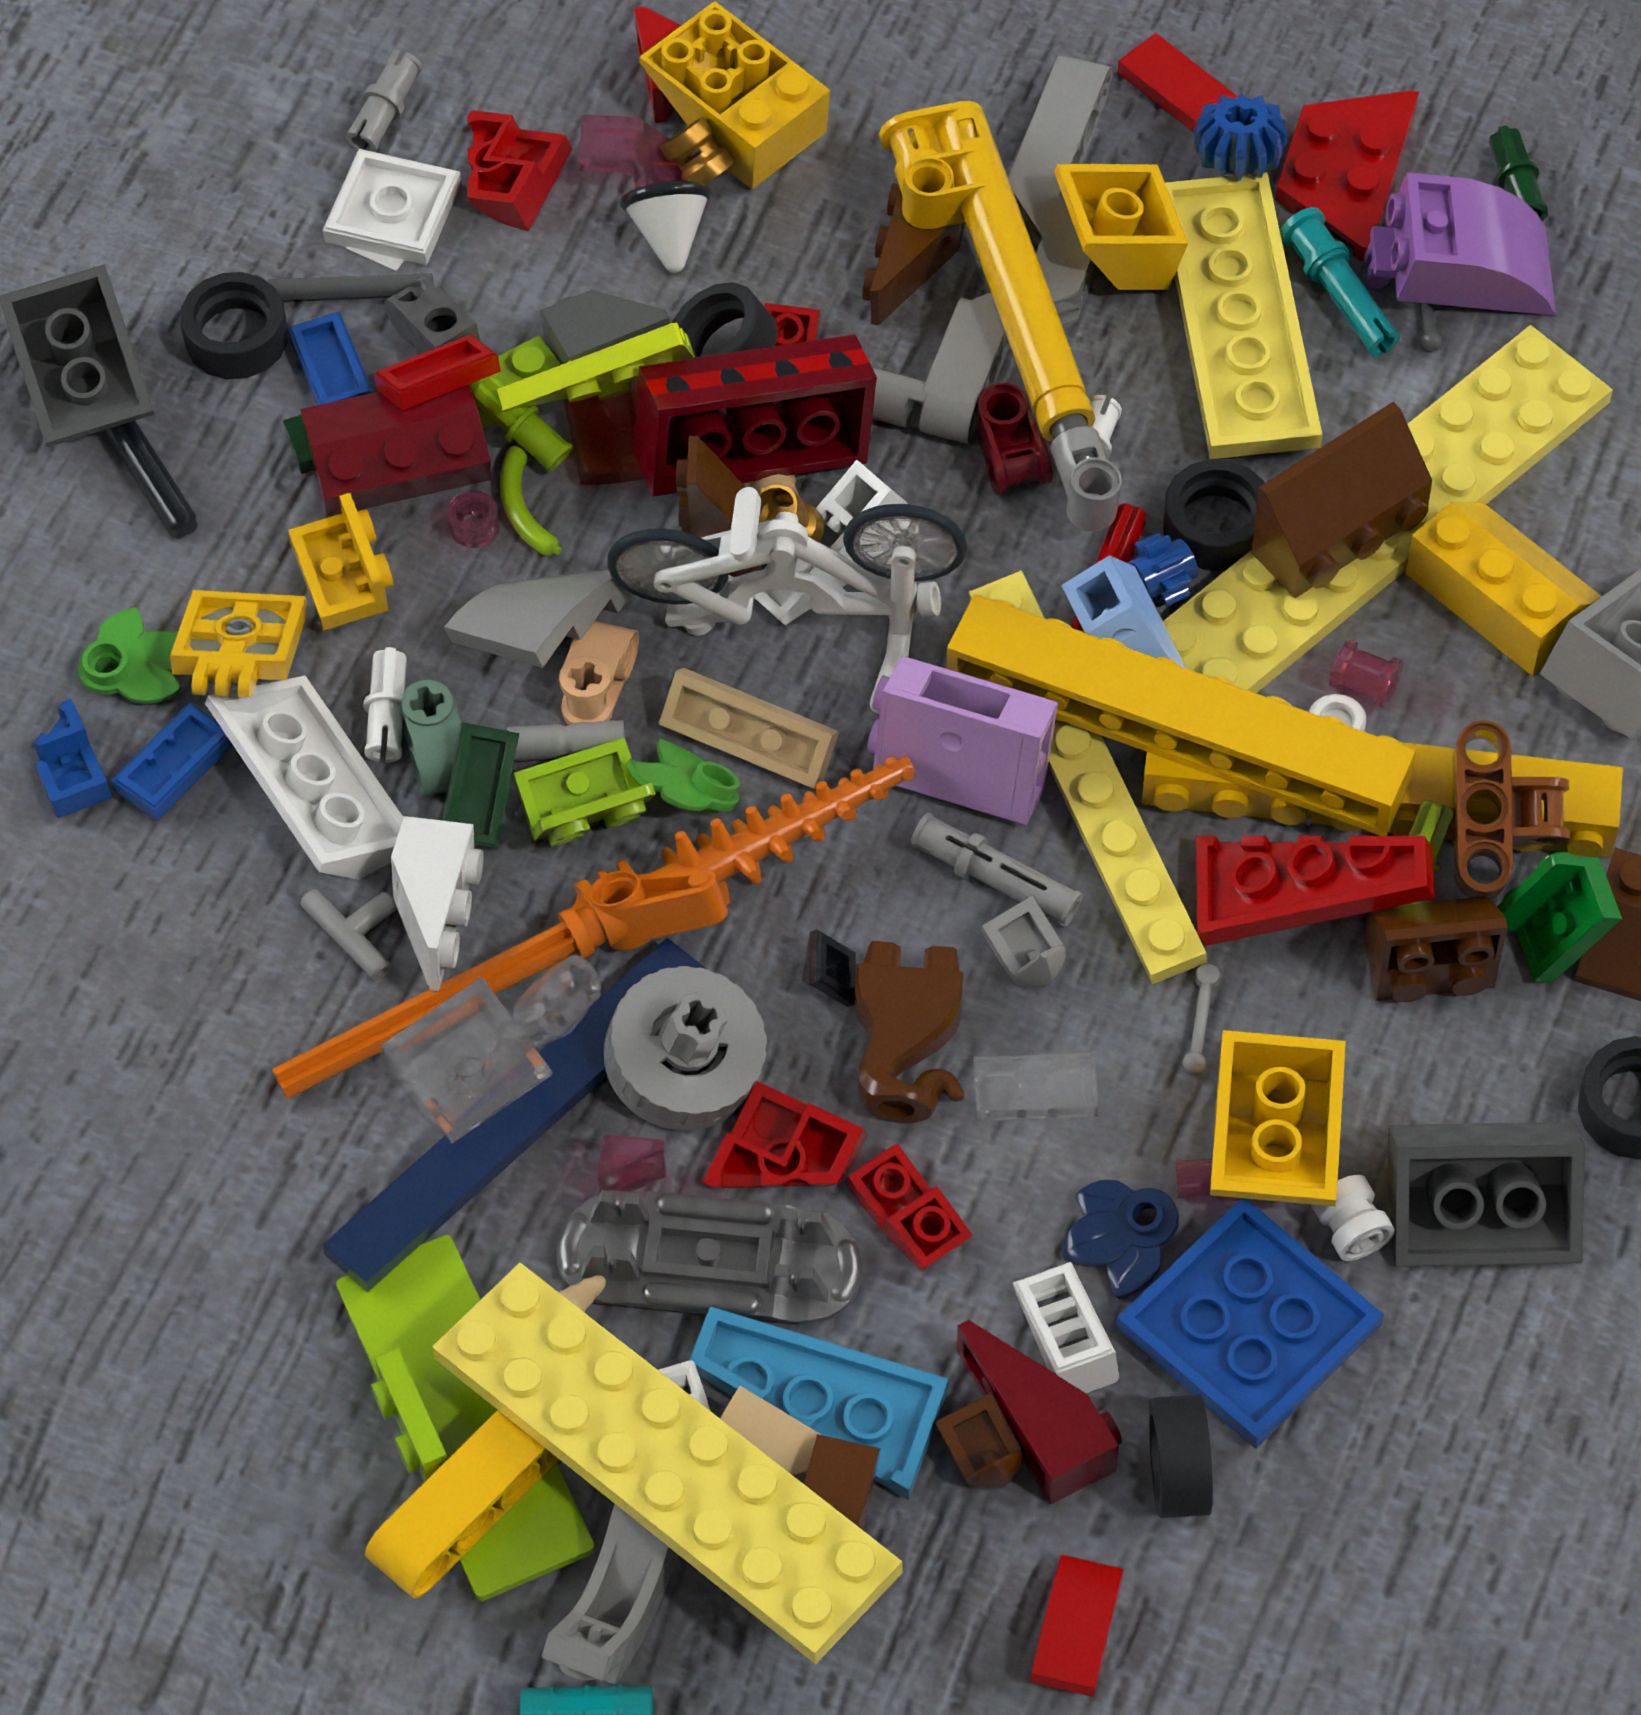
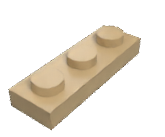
(748, 727)

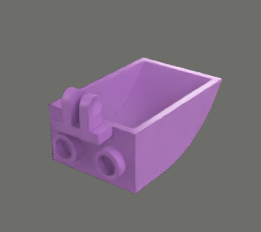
(1462, 247)

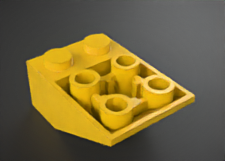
(743, 87)

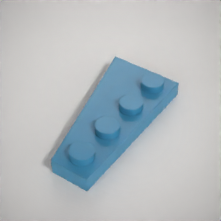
(827, 1389)

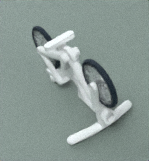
(887, 547)

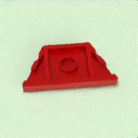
(1347, 161)

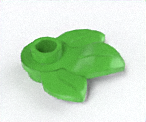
(138, 657)
(688, 780)

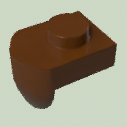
(982, 1444)

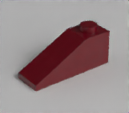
(1052, 1420)

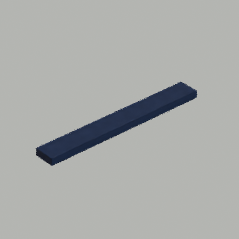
(454, 1173)

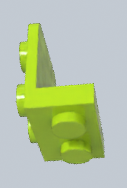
(579, 790)

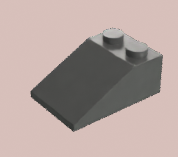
(76, 355)

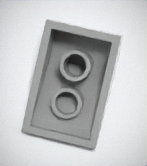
(1601, 658)

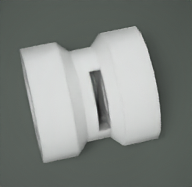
(1355, 1221)

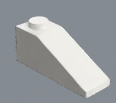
(851, 495)

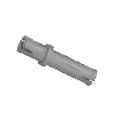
(975, 858)

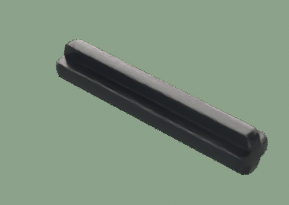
(153, 479)

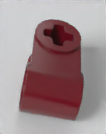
(1011, 447)

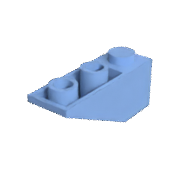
(1117, 606)

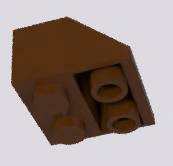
(1434, 948)

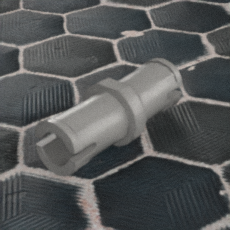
(383, 101)

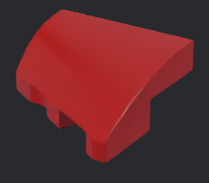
(512, 168)
(784, 1145)

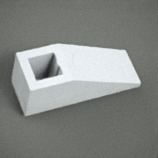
(431, 882)

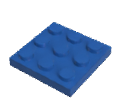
(1249, 1322)

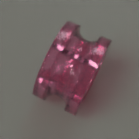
(465, 531)

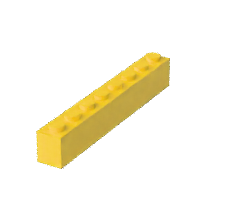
(1187, 715)
(1589, 805)

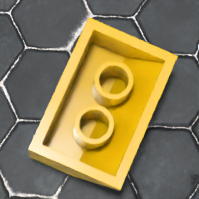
(1497, 581)

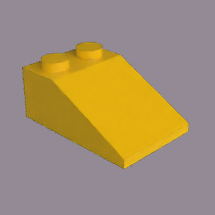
(1278, 1118)

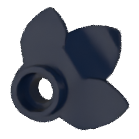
(1114, 1238)

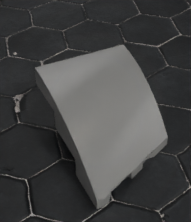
(534, 615)

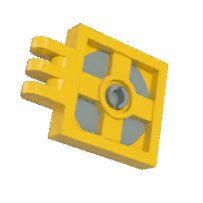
(237, 640)

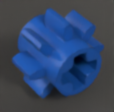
(1165, 568)

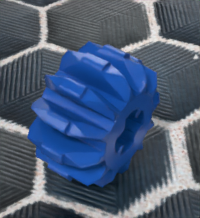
(1240, 136)

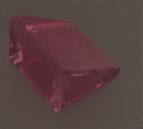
(630, 1163)

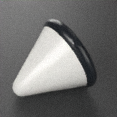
(668, 217)

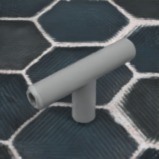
(350, 931)

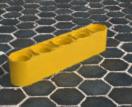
(458, 1505)

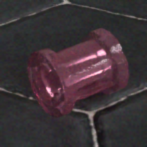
(1366, 673)

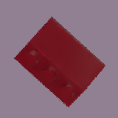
(395, 454)

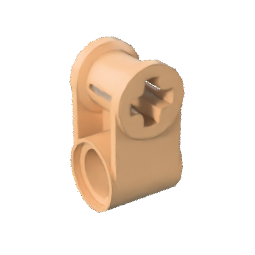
(596, 672)

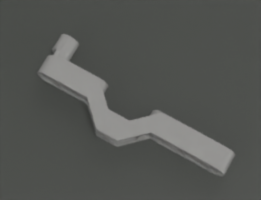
(975, 336)

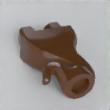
(907, 1020)

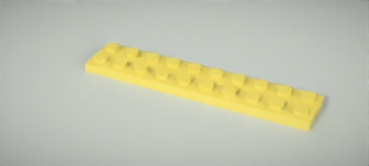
(1473, 447)

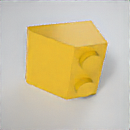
(1125, 222)

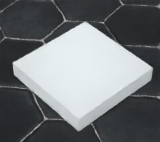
(392, 206)

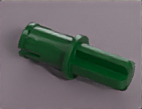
(1516, 171)

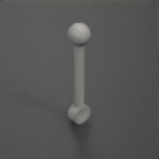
(1206, 979)

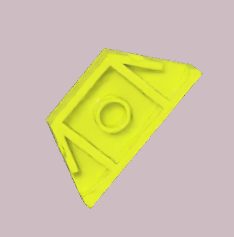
(601, 372)

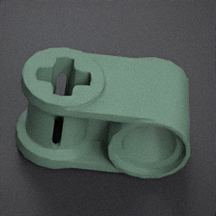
(430, 733)

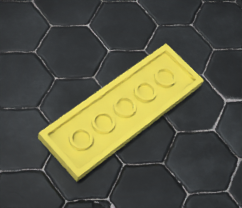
(1242, 320)

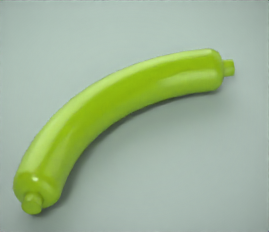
(515, 506)

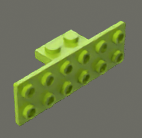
(439, 1413)

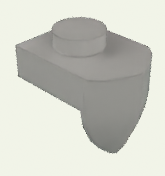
(1025, 945)

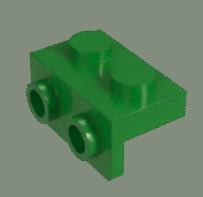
(1560, 912)

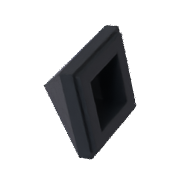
(830, 968)

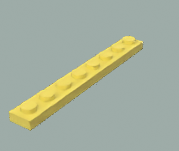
(1114, 832)

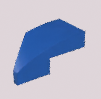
(69, 765)

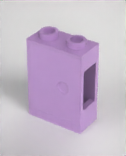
(965, 738)

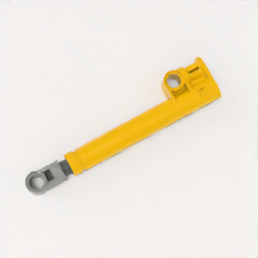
(954, 177)

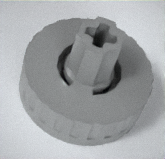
(714, 1016)

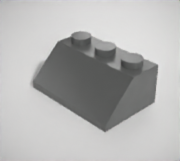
(1486, 1193)

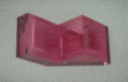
(625, 146)

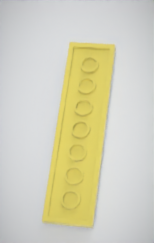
(668, 1462)

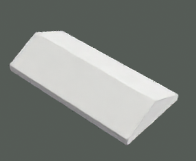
(312, 775)

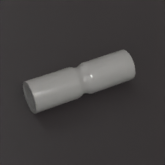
(557, 741)

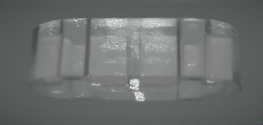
(563, 1008)

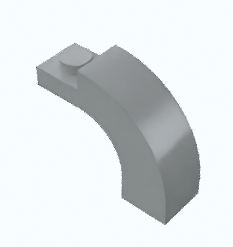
(616, 1606)

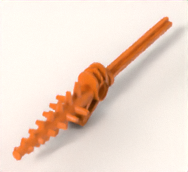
(623, 910)

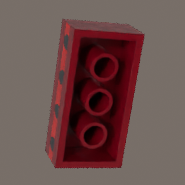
(757, 410)

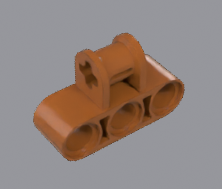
(1517, 805)

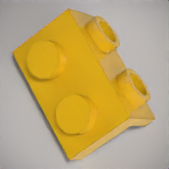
(341, 567)

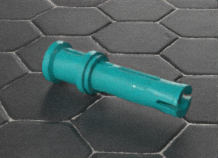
(1328, 264)

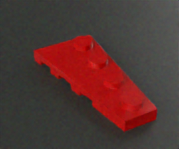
(1286, 885)

